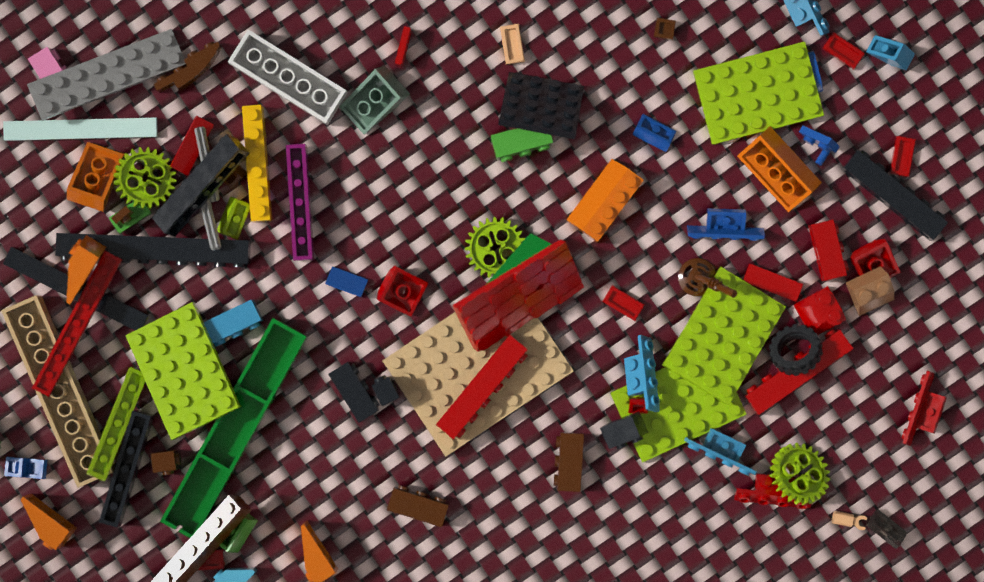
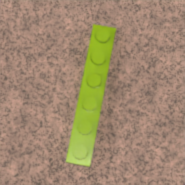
(116, 424)

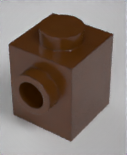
(165, 461)

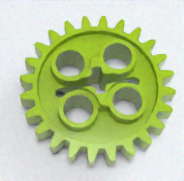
(138, 194)
(478, 252)
(811, 488)

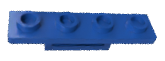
(726, 224)

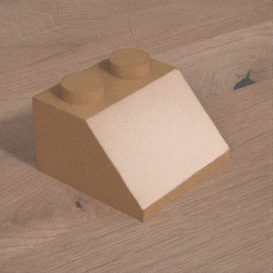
(871, 290)

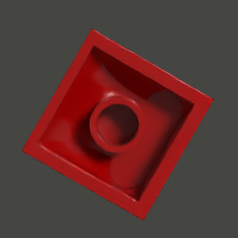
(873, 256)
(401, 290)
(820, 311)

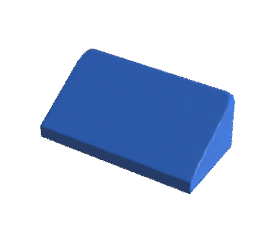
(654, 132)
(346, 281)

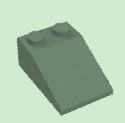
(374, 99)

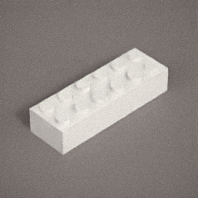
(287, 77)

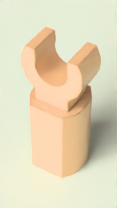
(847, 519)

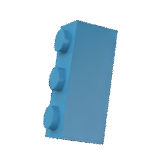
(233, 322)

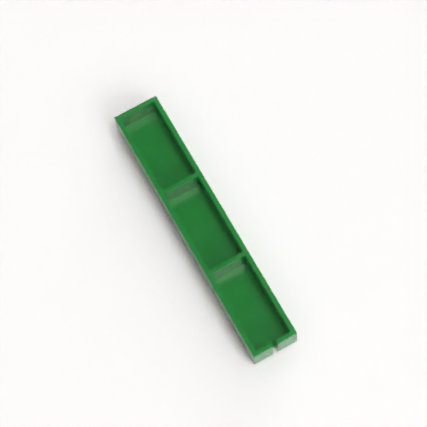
(235, 430)

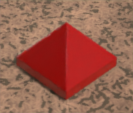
(637, 404)

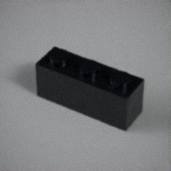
(354, 391)

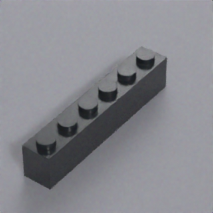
(200, 185)
(894, 195)
(126, 468)

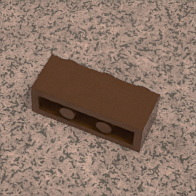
(569, 461)
(418, 505)

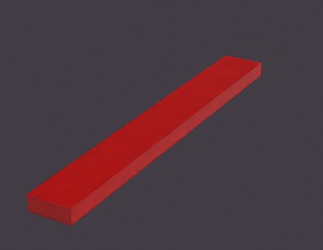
(76, 323)

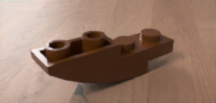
(197, 65)

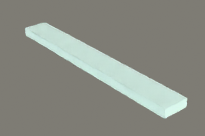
(80, 129)

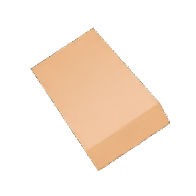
(512, 44)

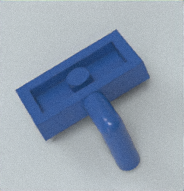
(824, 142)

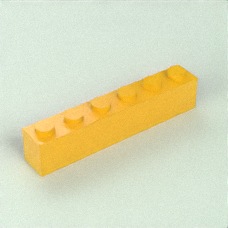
(257, 163)

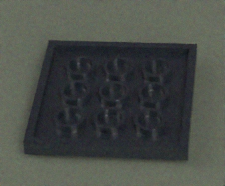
(541, 105)

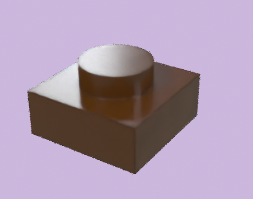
(664, 29)
(123, 216)

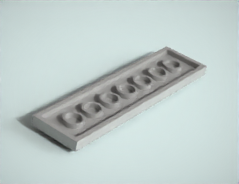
(106, 74)

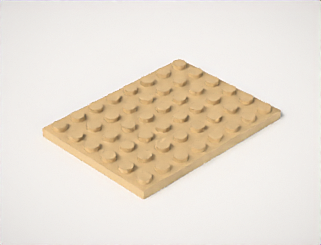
(443, 363)

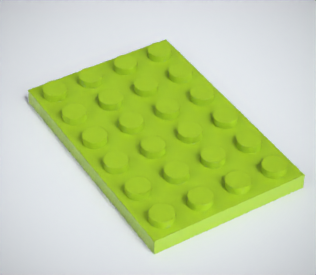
(758, 93)
(724, 337)
(183, 371)
(682, 414)

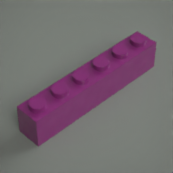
(300, 202)

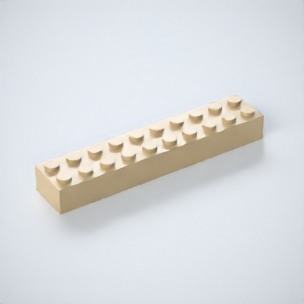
(67, 406)

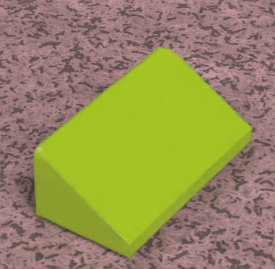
(233, 218)

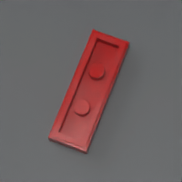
(188, 149)
(772, 282)

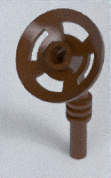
(700, 278)

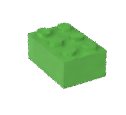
(519, 142)

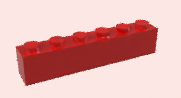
(780, 385)
(482, 387)

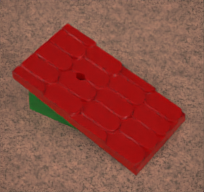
(522, 289)

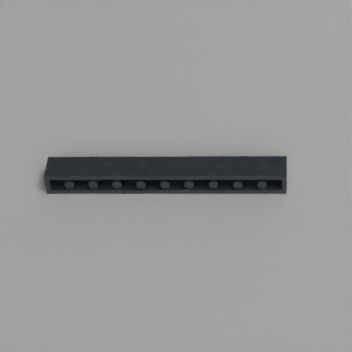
(162, 249)

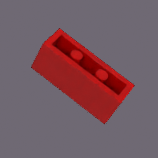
(828, 250)

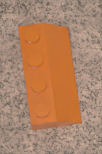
(779, 169)
(604, 200)

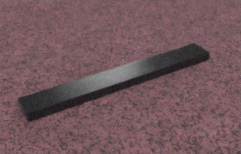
(59, 280)

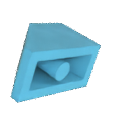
(234, 575)

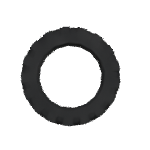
(789, 334)

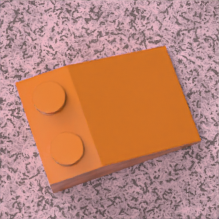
(94, 177)
(83, 260)
(48, 524)
(317, 559)

